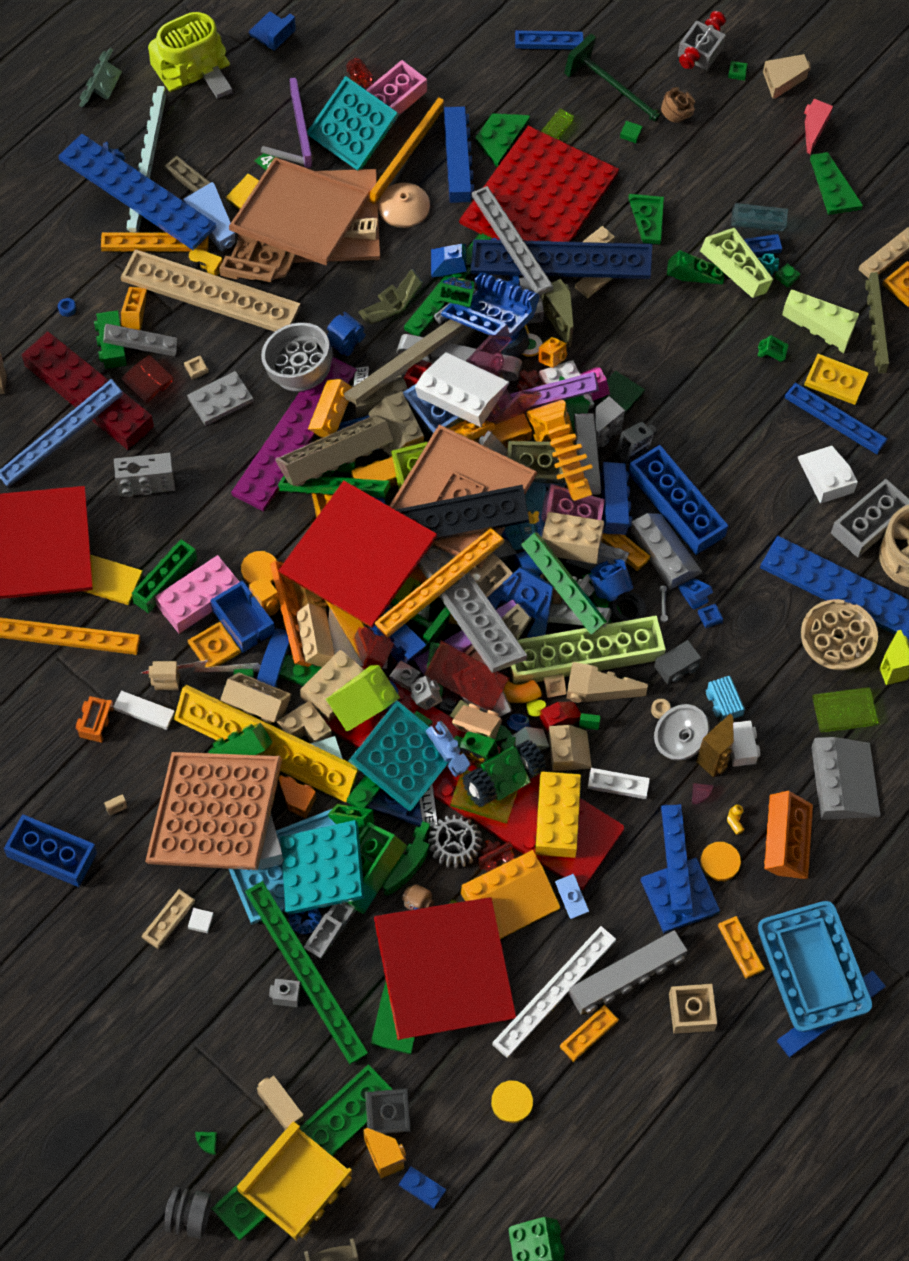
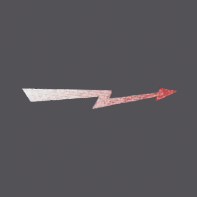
(199, 667)

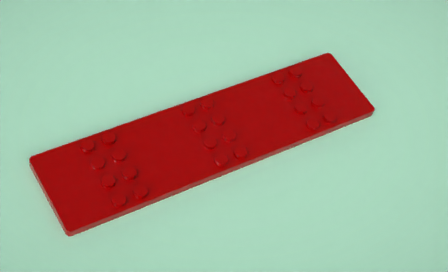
(596, 829)

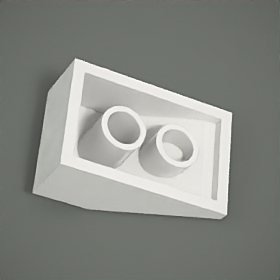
(828, 474)

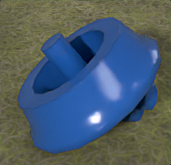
(518, 722)

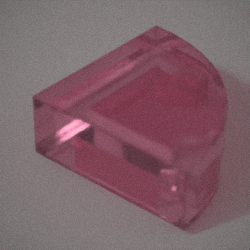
(700, 792)

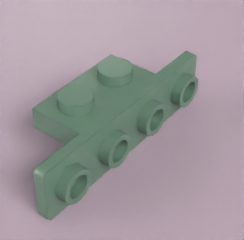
(104, 79)

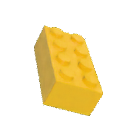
(558, 814)

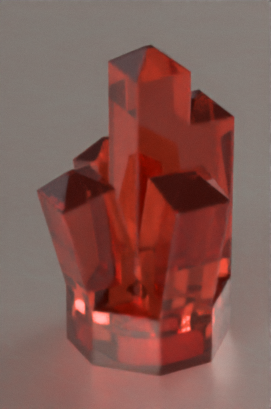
(359, 72)

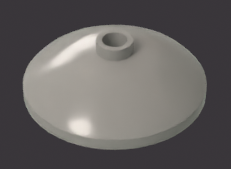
(676, 726)

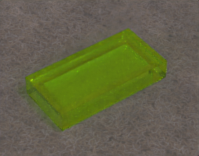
(558, 124)

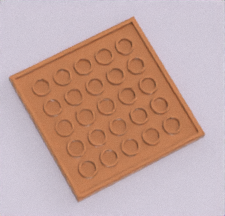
(214, 810)

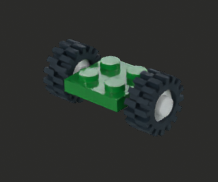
(504, 773)

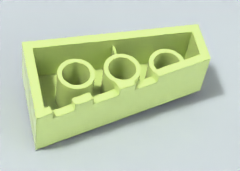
(737, 261)
(821, 318)

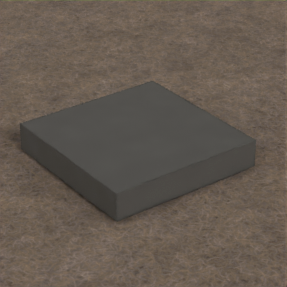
(388, 1111)

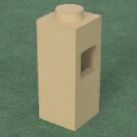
(279, 1102)

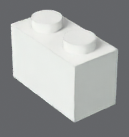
(744, 746)

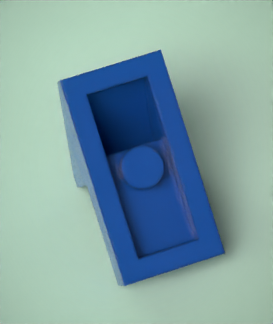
(695, 592)

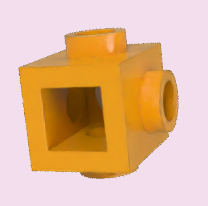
(552, 352)

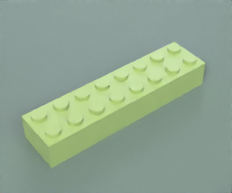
(608, 648)

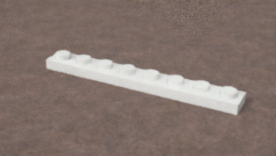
(553, 992)

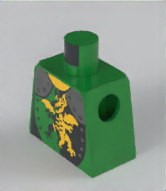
(477, 747)

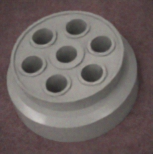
(297, 356)

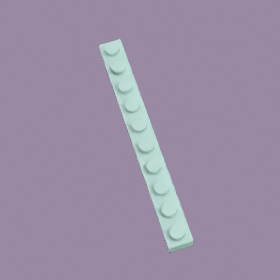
(148, 152)

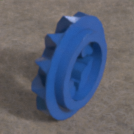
(307, 926)

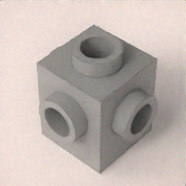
(425, 692)

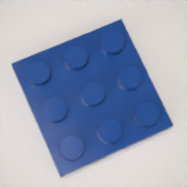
(703, 902)

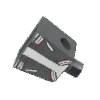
(635, 442)

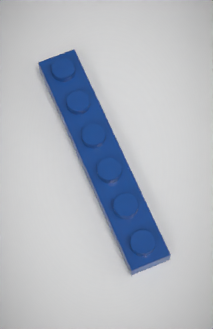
(676, 859)

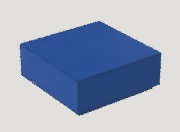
(710, 616)

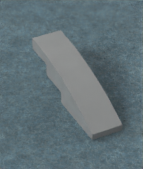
(329, 929)

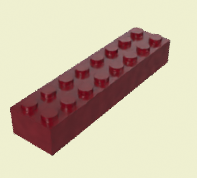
(78, 380)

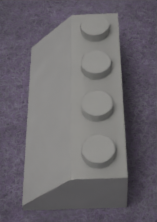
(665, 548)

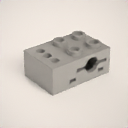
(155, 479)

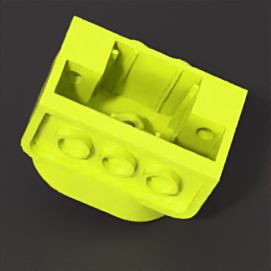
(186, 50)

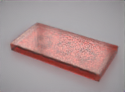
(466, 676)

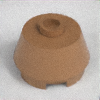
(677, 105)

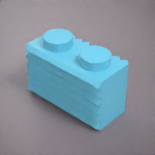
(725, 698)

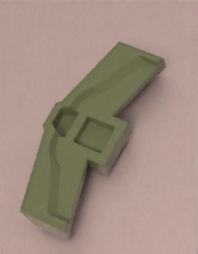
(392, 299)

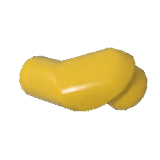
(734, 817)

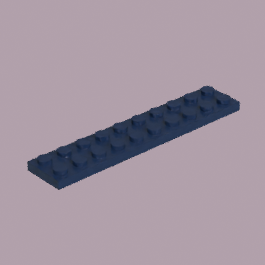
(567, 259)

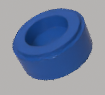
(67, 307)

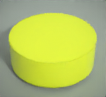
(534, 707)

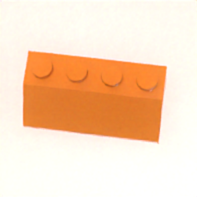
(788, 835)

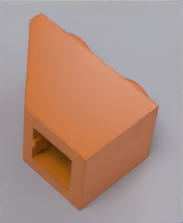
(297, 797)

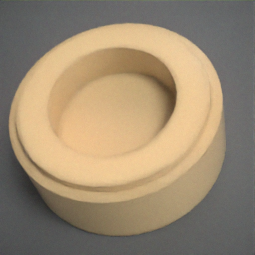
(660, 707)

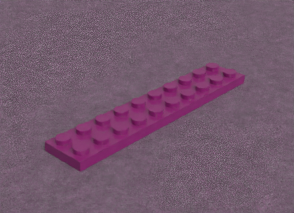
(263, 475)

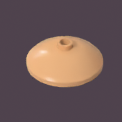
(400, 211)

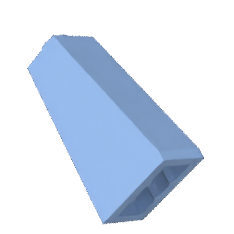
(210, 205)

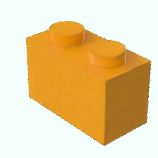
(265, 595)

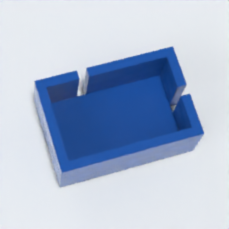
(240, 619)

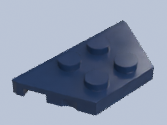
(388, 806)

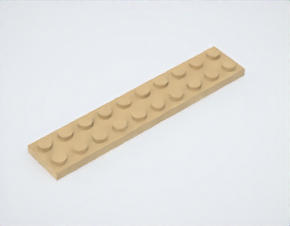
(209, 291)

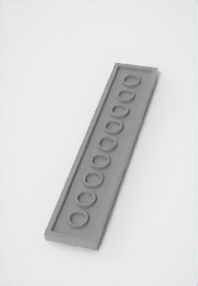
(475, 615)

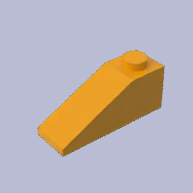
(133, 308)

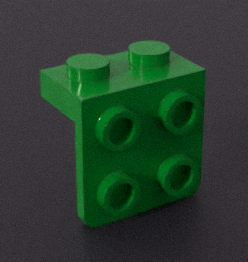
(536, 1240)

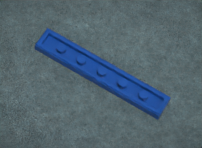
(836, 418)
(795, 1040)

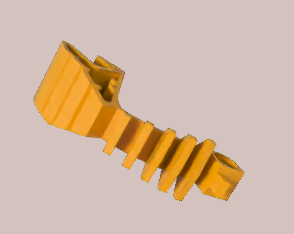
(554, 426)

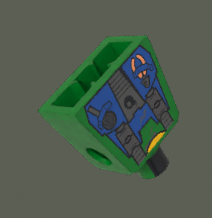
(457, 291)

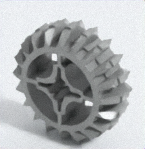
(449, 846)

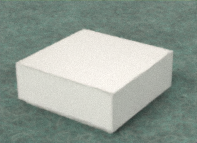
(200, 920)

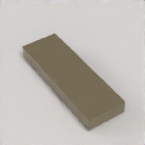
(186, 174)

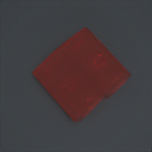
(147, 378)

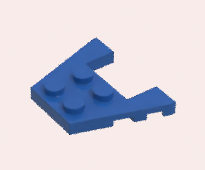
(531, 593)

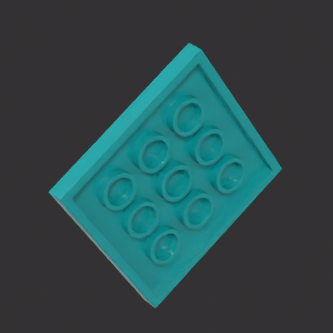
(352, 123)
(400, 756)
(322, 867)

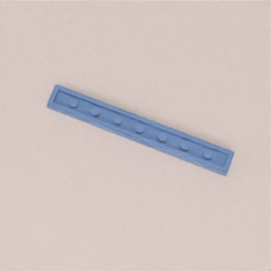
(60, 433)

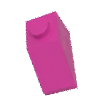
(602, 384)

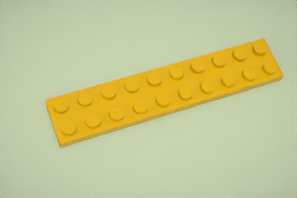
(298, 757)

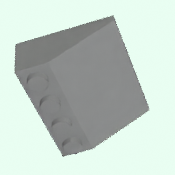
(844, 778)

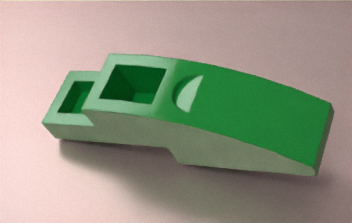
(410, 862)

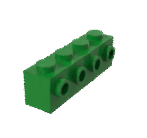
(164, 575)

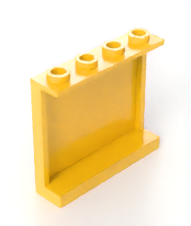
(294, 1182)

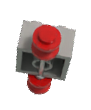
(702, 42)

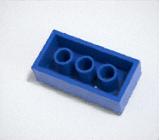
(50, 850)

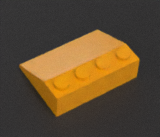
(517, 891)

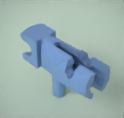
(448, 748)

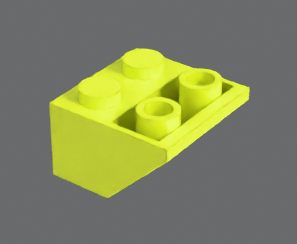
(896, 660)

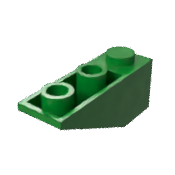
(693, 269)
(248, 742)

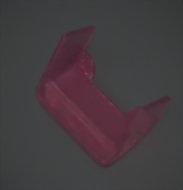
(489, 358)

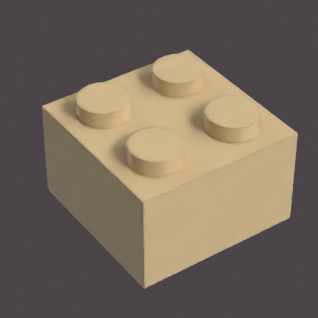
(692, 1008)

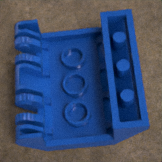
(495, 307)

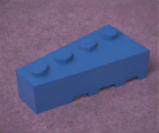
(406, 643)

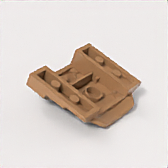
(256, 261)

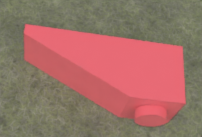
(816, 119)

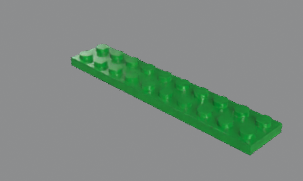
(329, 1127)

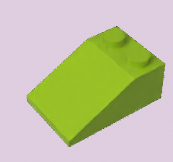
(405, 459)
(362, 697)

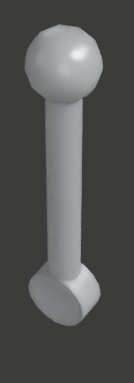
(664, 618)

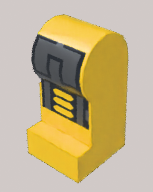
(205, 261)

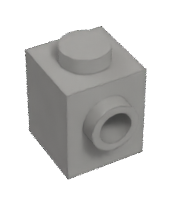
(404, 675)
(285, 992)

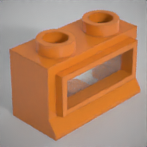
(94, 718)

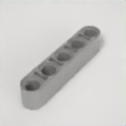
(586, 435)

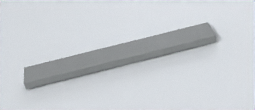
(512, 241)

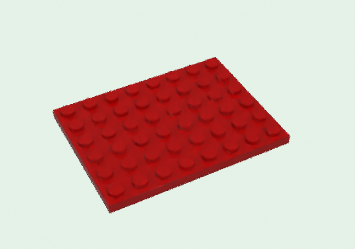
(544, 189)

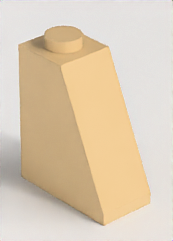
(785, 73)

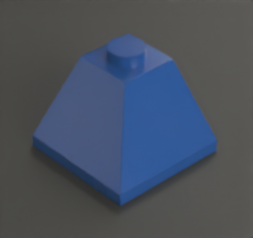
(448, 260)

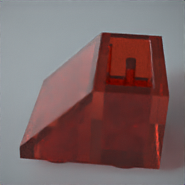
(371, 647)

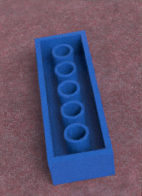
(678, 499)

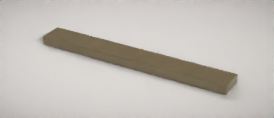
(403, 361)

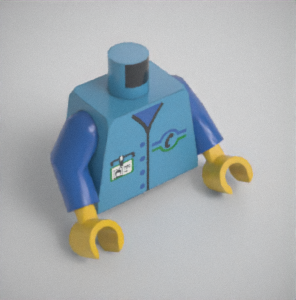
(520, 533)

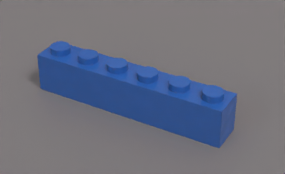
(457, 154)

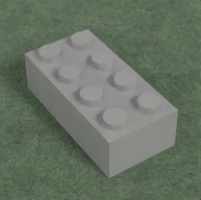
(869, 518)

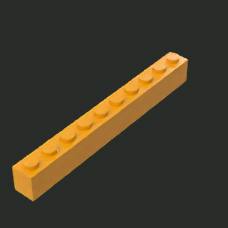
(510, 430)

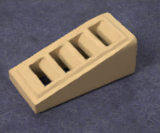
(366, 233)

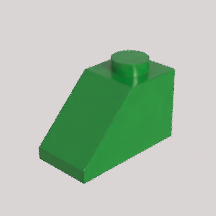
(345, 813)

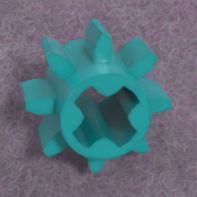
(769, 263)

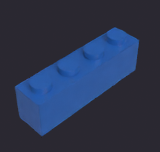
(616, 493)

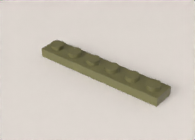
(876, 317)

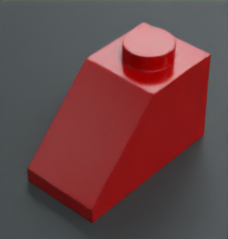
(559, 714)

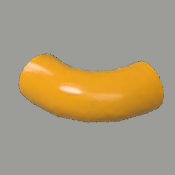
(522, 692)

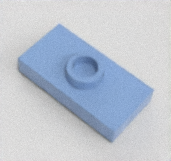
(572, 896)

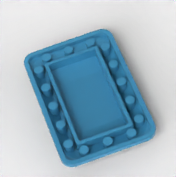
(814, 966)

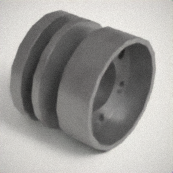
(187, 1212)

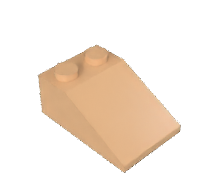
(476, 721)

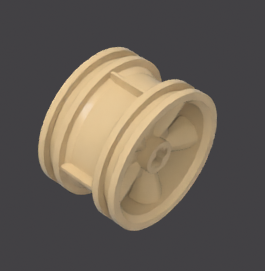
(892, 560)

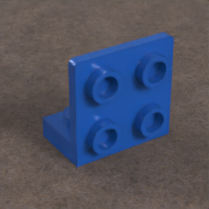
(273, 30)

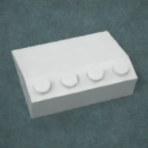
(461, 388)

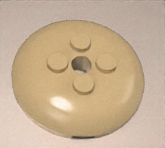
(842, 619)

